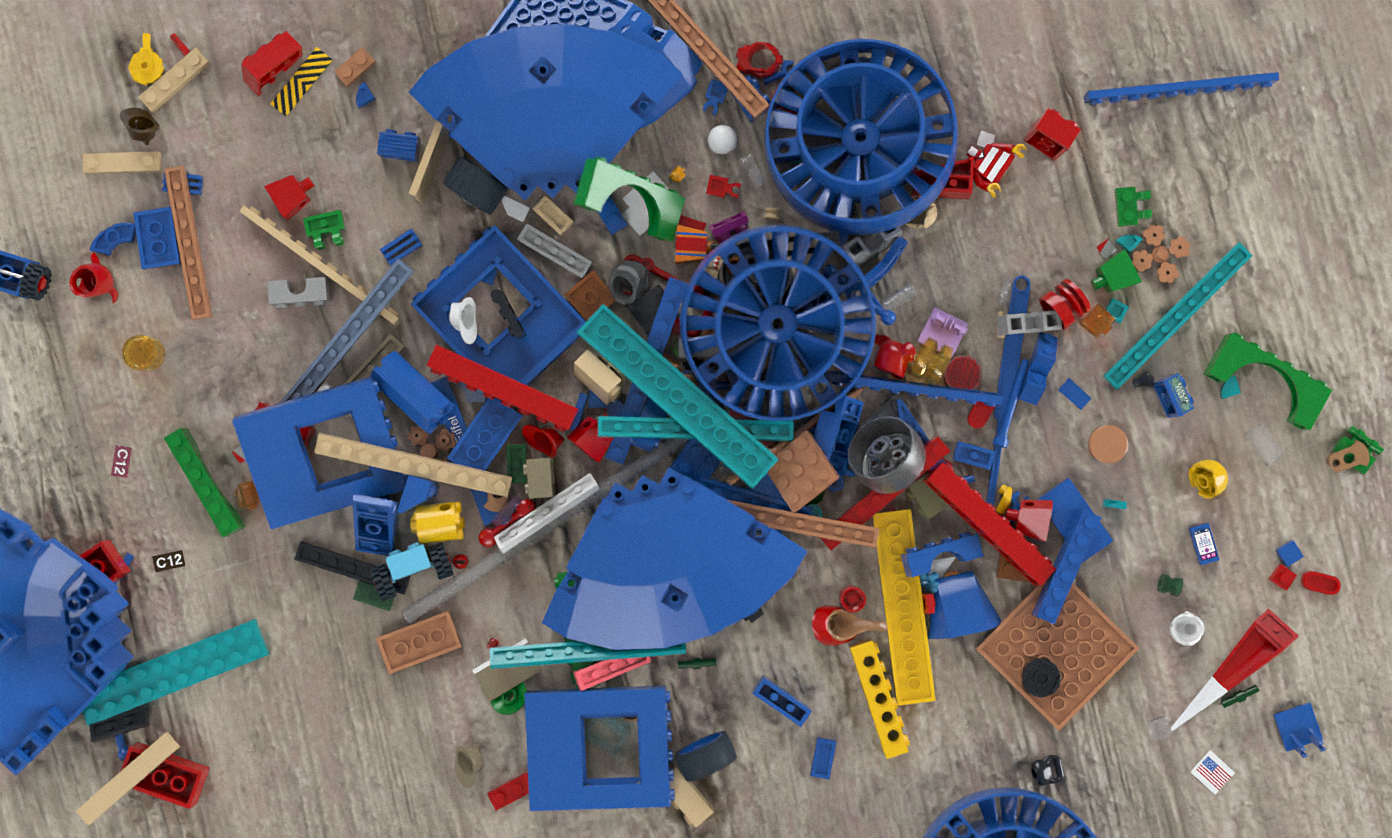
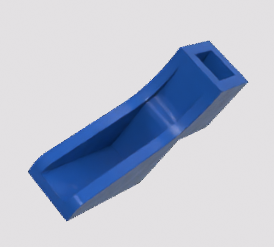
(1040, 365)

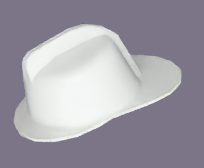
(464, 319)

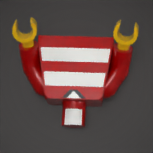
(992, 164)

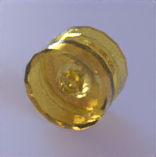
(930, 360)

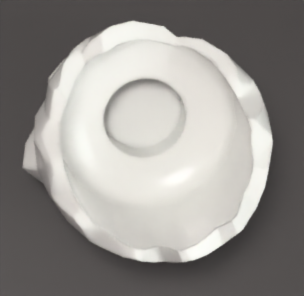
(1187, 629)

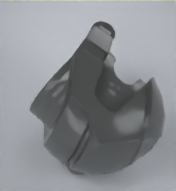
(634, 276)

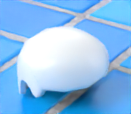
(722, 139)

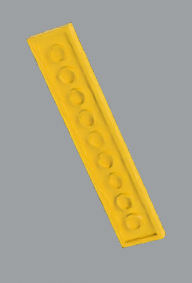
(903, 610)

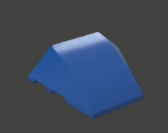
(961, 608)

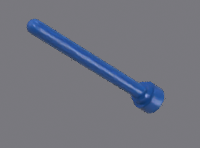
(1001, 439)

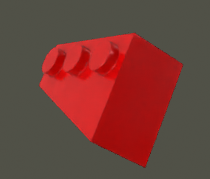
(269, 61)
(959, 183)

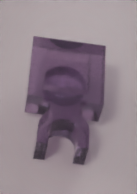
(504, 515)

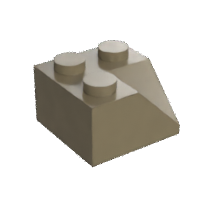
(540, 478)

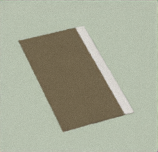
(498, 681)

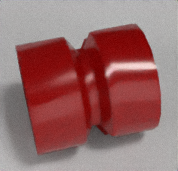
(852, 598)

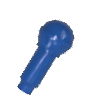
(121, 746)

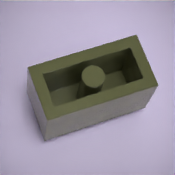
(927, 500)

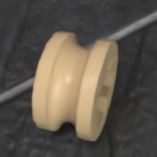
(772, 214)

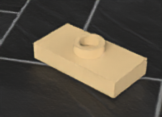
(553, 215)

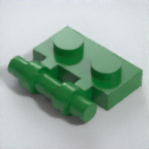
(1359, 435)

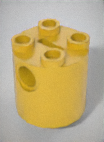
(438, 522)

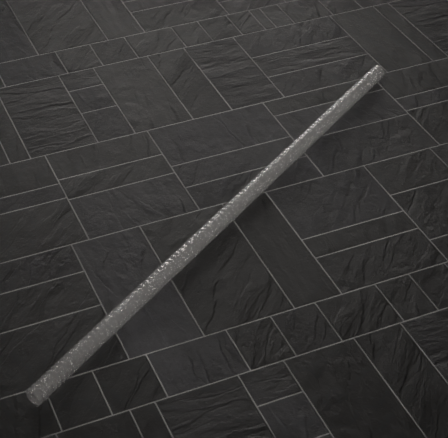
(624, 475)

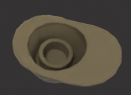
(467, 763)

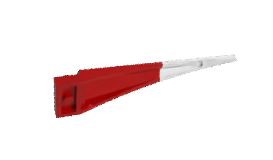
(1258, 646)

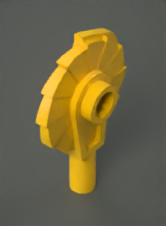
(145, 65)

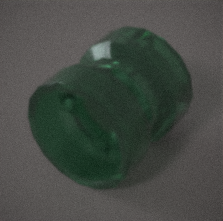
(1170, 585)

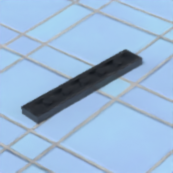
(342, 565)

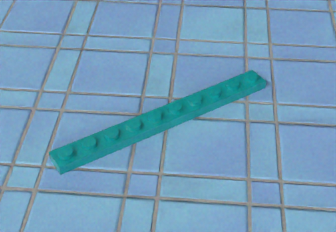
(1177, 316)
(668, 428)
(568, 653)

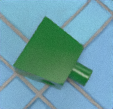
(1116, 273)

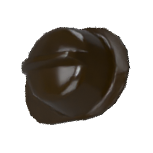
(139, 124)

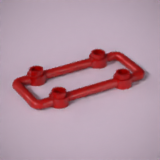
(650, 266)

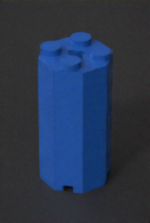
(412, 392)

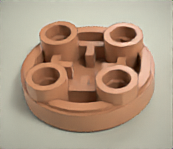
(1107, 444)

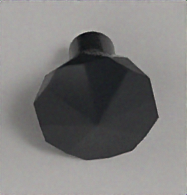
(1145, 380)

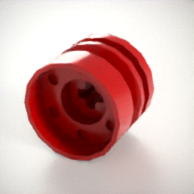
(1066, 302)

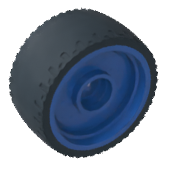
(705, 756)

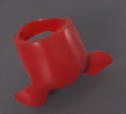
(95, 280)
(893, 356)

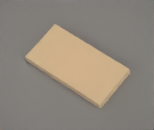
(429, 162)

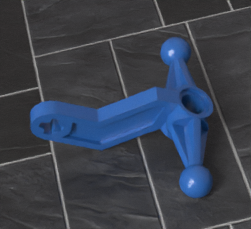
(872, 277)

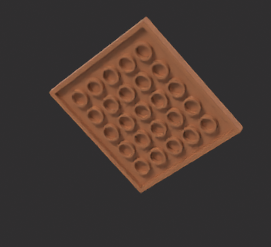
(1080, 644)

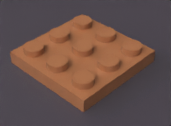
(802, 471)

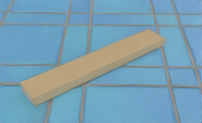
(127, 778)

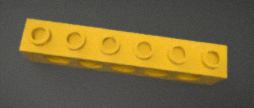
(899, 744)

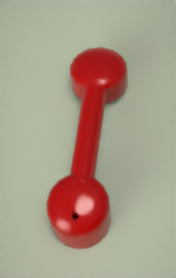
(486, 536)

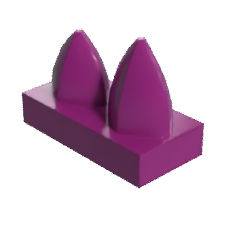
(721, 229)

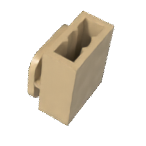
(599, 376)

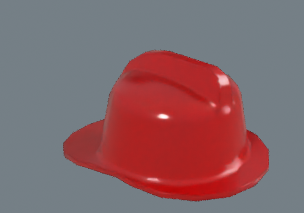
(543, 439)

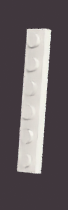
(546, 513)

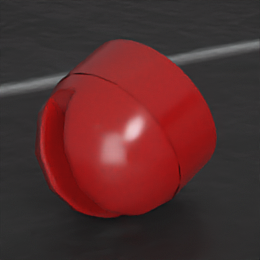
(460, 557)

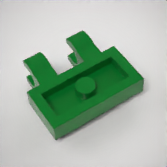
(1126, 206)
(323, 224)

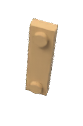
(121, 162)

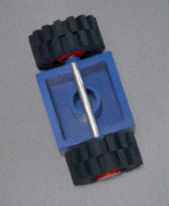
(23, 277)

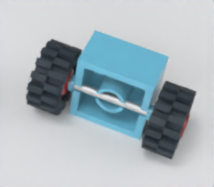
(408, 563)

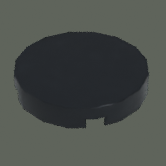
(1041, 677)

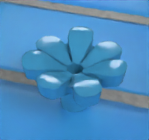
(929, 582)

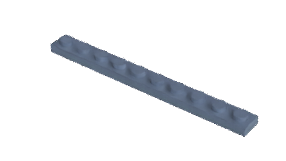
(351, 331)

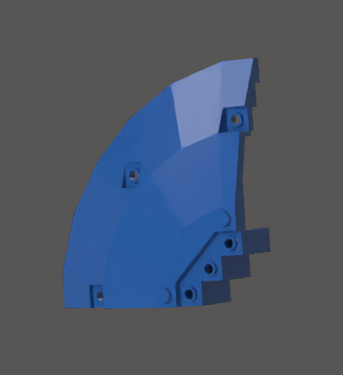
(547, 124)
(663, 545)
(56, 641)

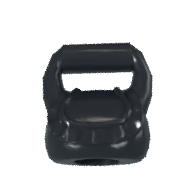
(1042, 770)

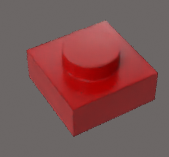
(1282, 577)
(928, 603)

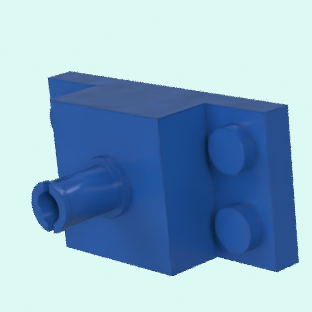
(836, 431)
(375, 524)

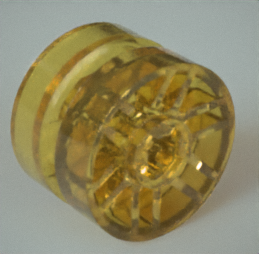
(143, 353)

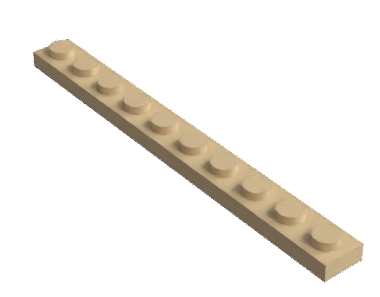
(314, 259)
(413, 464)

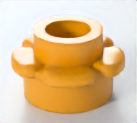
(677, 174)

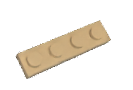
(174, 80)

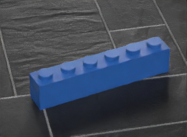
(1067, 565)

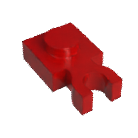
(719, 187)

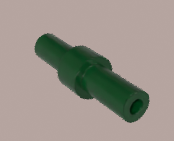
(696, 663)
(1240, 696)

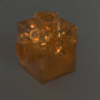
(1098, 321)

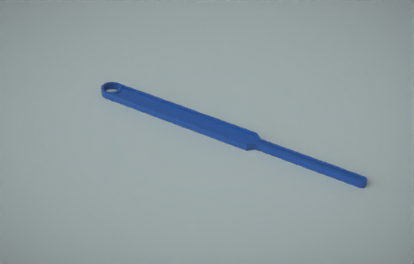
(1007, 375)

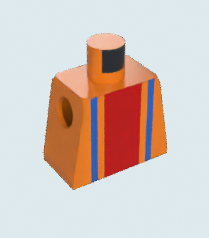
(692, 245)

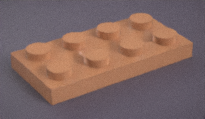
(419, 642)

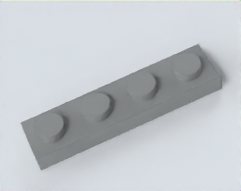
(554, 251)

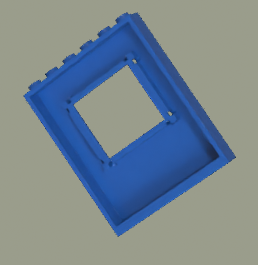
(549, 325)
(282, 464)
(558, 748)

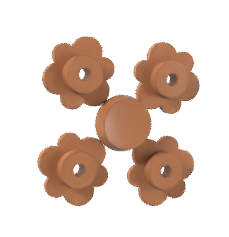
(1160, 253)
(430, 450)

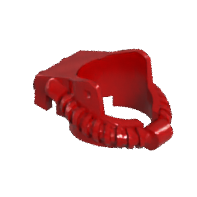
(745, 56)

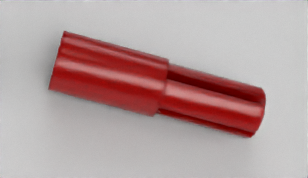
(180, 45)

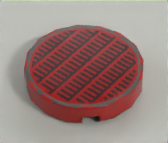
(963, 373)

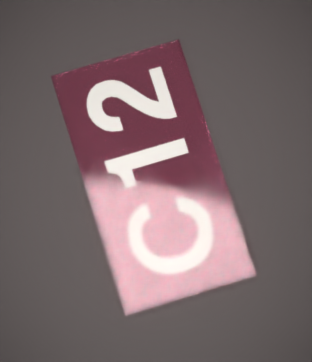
(121, 461)

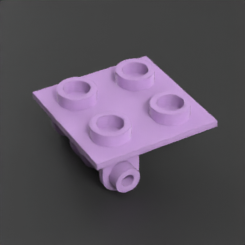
(944, 329)

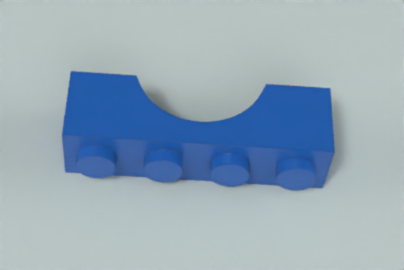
(920, 560)

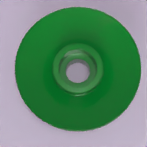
(506, 707)

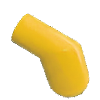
(1006, 499)

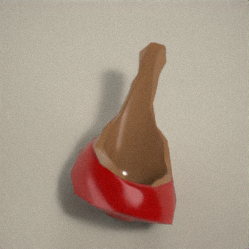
(839, 626)

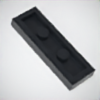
(119, 724)

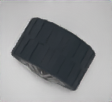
(475, 185)

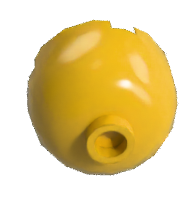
(1208, 477)

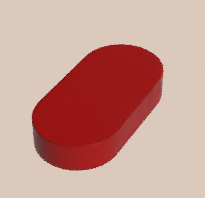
(979, 415)
(1320, 582)

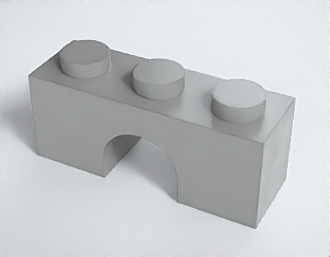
(873, 245)
(316, 292)
(1028, 323)

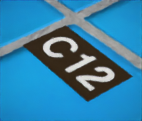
(168, 561)

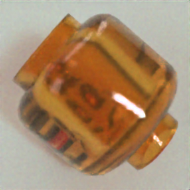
(247, 496)

